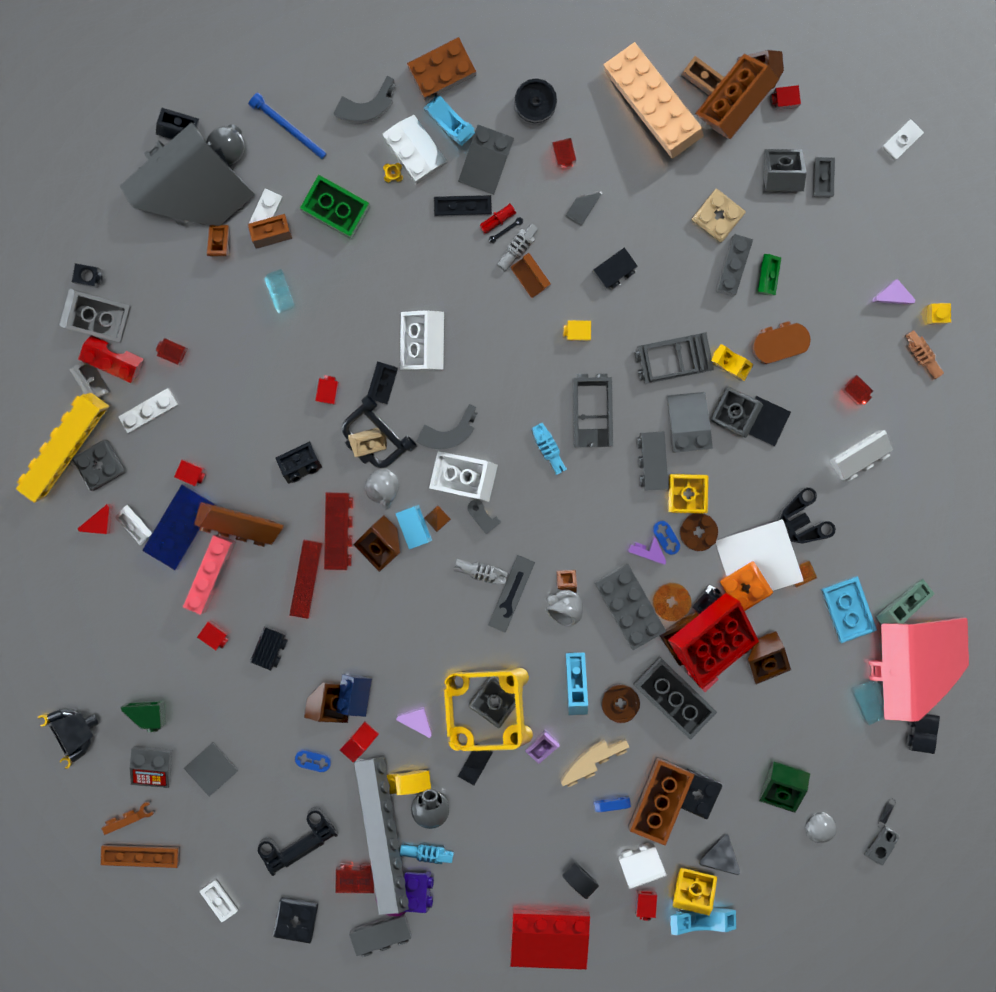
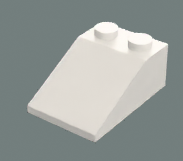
(463, 476)
(641, 865)

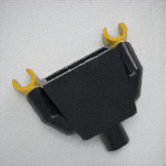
(71, 732)

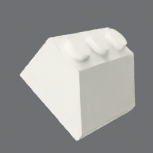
(414, 148)
(422, 340)
(862, 455)

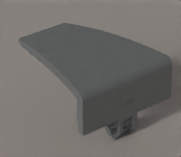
(187, 182)

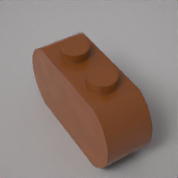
(780, 342)

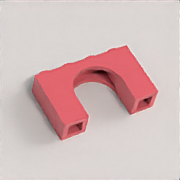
(201, 590)

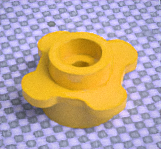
(388, 168)

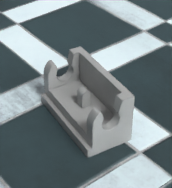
(89, 379)

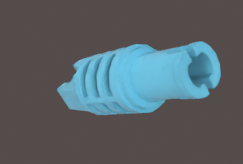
(548, 447)
(427, 853)

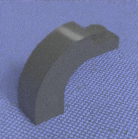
(366, 112)
(444, 440)

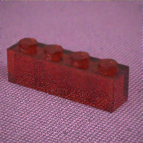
(337, 531)
(306, 578)

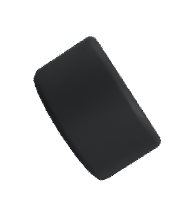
(580, 880)

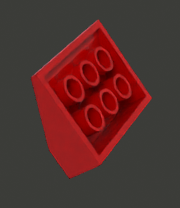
(714, 639)
(550, 939)

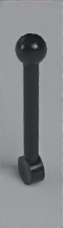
(492, 239)

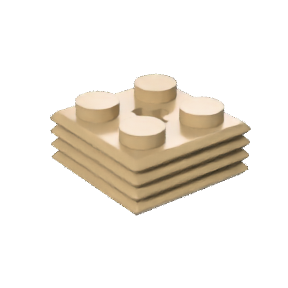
(722, 227)

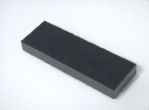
(462, 205)

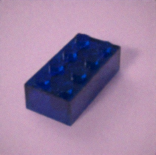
(177, 528)

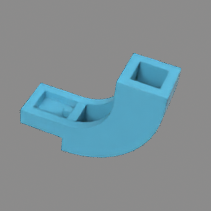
(449, 121)
(688, 921)

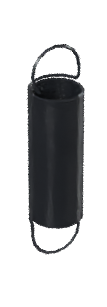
(886, 813)

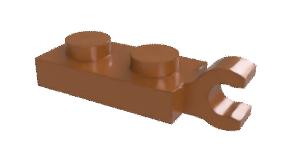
(128, 818)

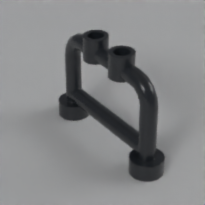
(403, 445)

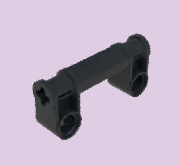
(276, 859)

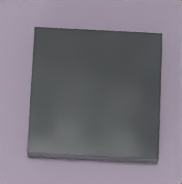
(210, 769)

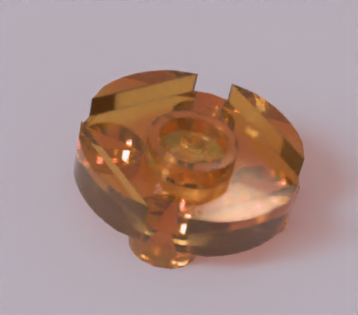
(666, 592)

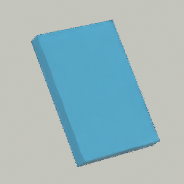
(849, 609)

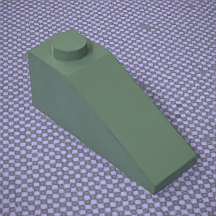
(906, 604)

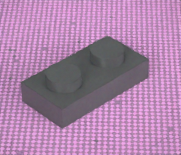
(824, 176)

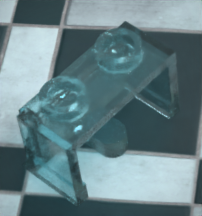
(279, 291)

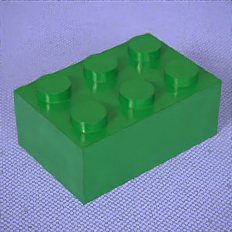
(335, 206)

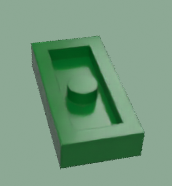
(769, 274)

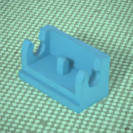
(413, 527)

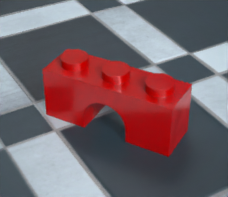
(124, 366)

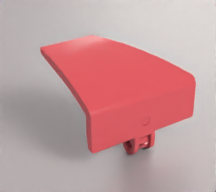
(919, 665)

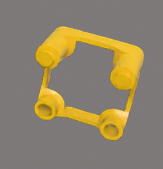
(511, 682)

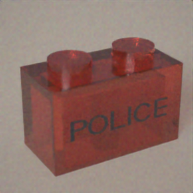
(354, 879)

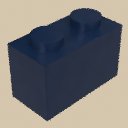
(354, 695)

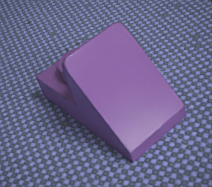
(654, 552)

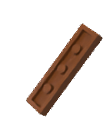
(139, 856)

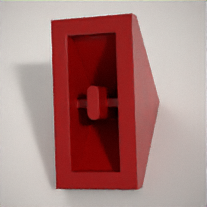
(99, 522)
(359, 742)

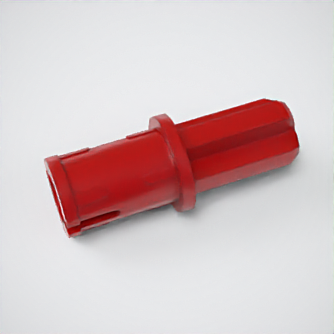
(497, 218)

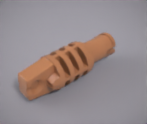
(924, 354)

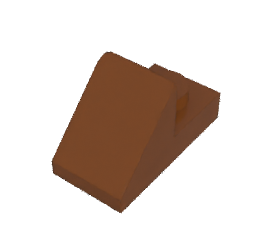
(218, 240)

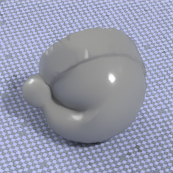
(382, 487)
(565, 607)

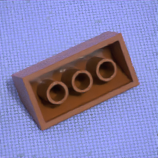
(737, 96)
(235, 523)
(661, 801)

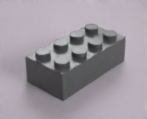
(630, 606)
(675, 698)

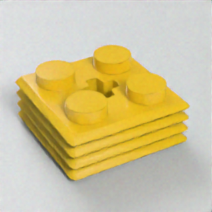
(695, 504)
(705, 888)

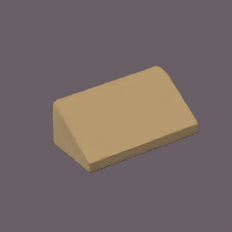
(367, 442)

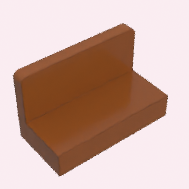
(269, 231)
(530, 275)

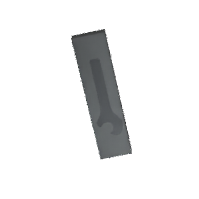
(511, 593)

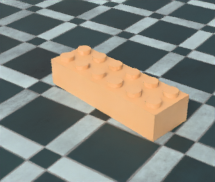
(653, 100)

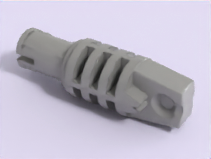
(518, 246)
(482, 572)

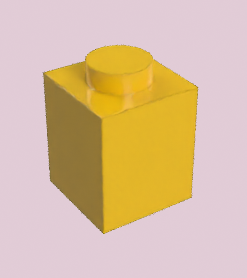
(939, 313)
(577, 330)

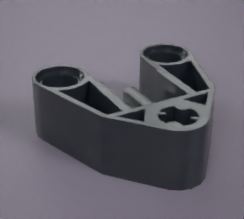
(793, 507)

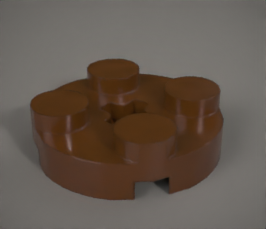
(692, 541)
(629, 709)

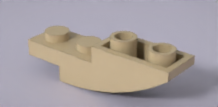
(585, 765)

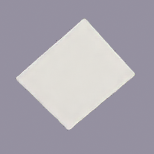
(768, 548)

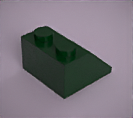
(146, 714)
(785, 787)

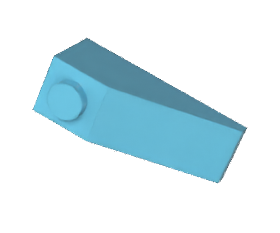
(576, 684)

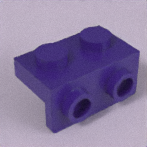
(418, 891)

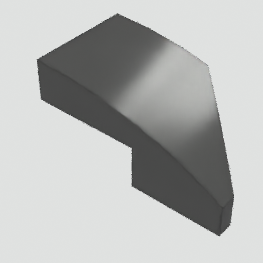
(582, 207)

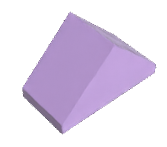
(894, 293)
(417, 720)
(542, 746)

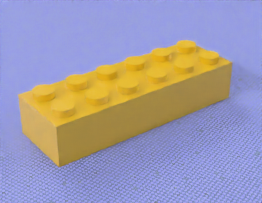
(62, 446)

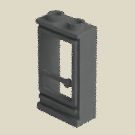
(700, 353)
(593, 437)

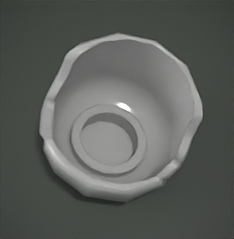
(821, 828)

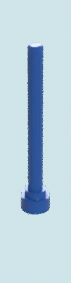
(259, 103)

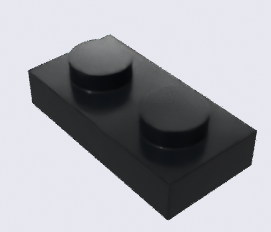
(474, 765)

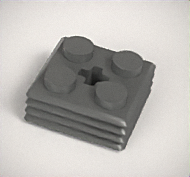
(732, 401)
(102, 453)
(482, 704)

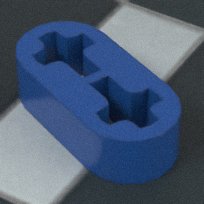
(662, 540)
(314, 756)
(612, 804)

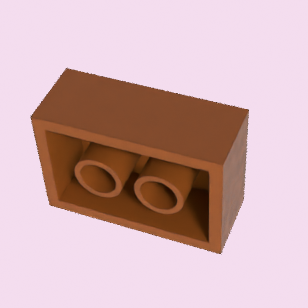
(441, 69)

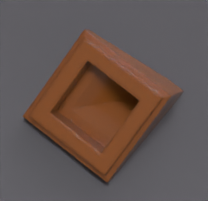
(437, 518)
(567, 580)

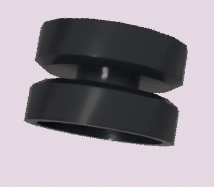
(542, 92)

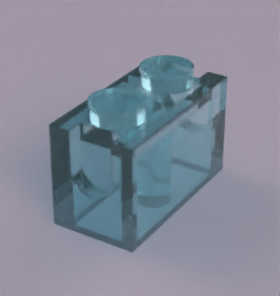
(870, 701)

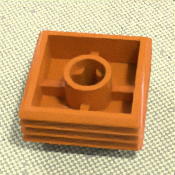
(750, 575)

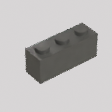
(734, 265)
(653, 460)
(380, 935)

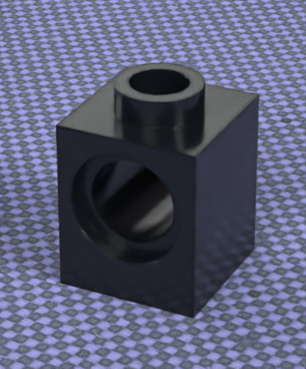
(80, 270)

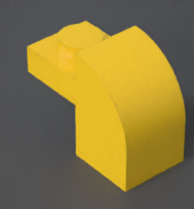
(731, 362)
(409, 782)

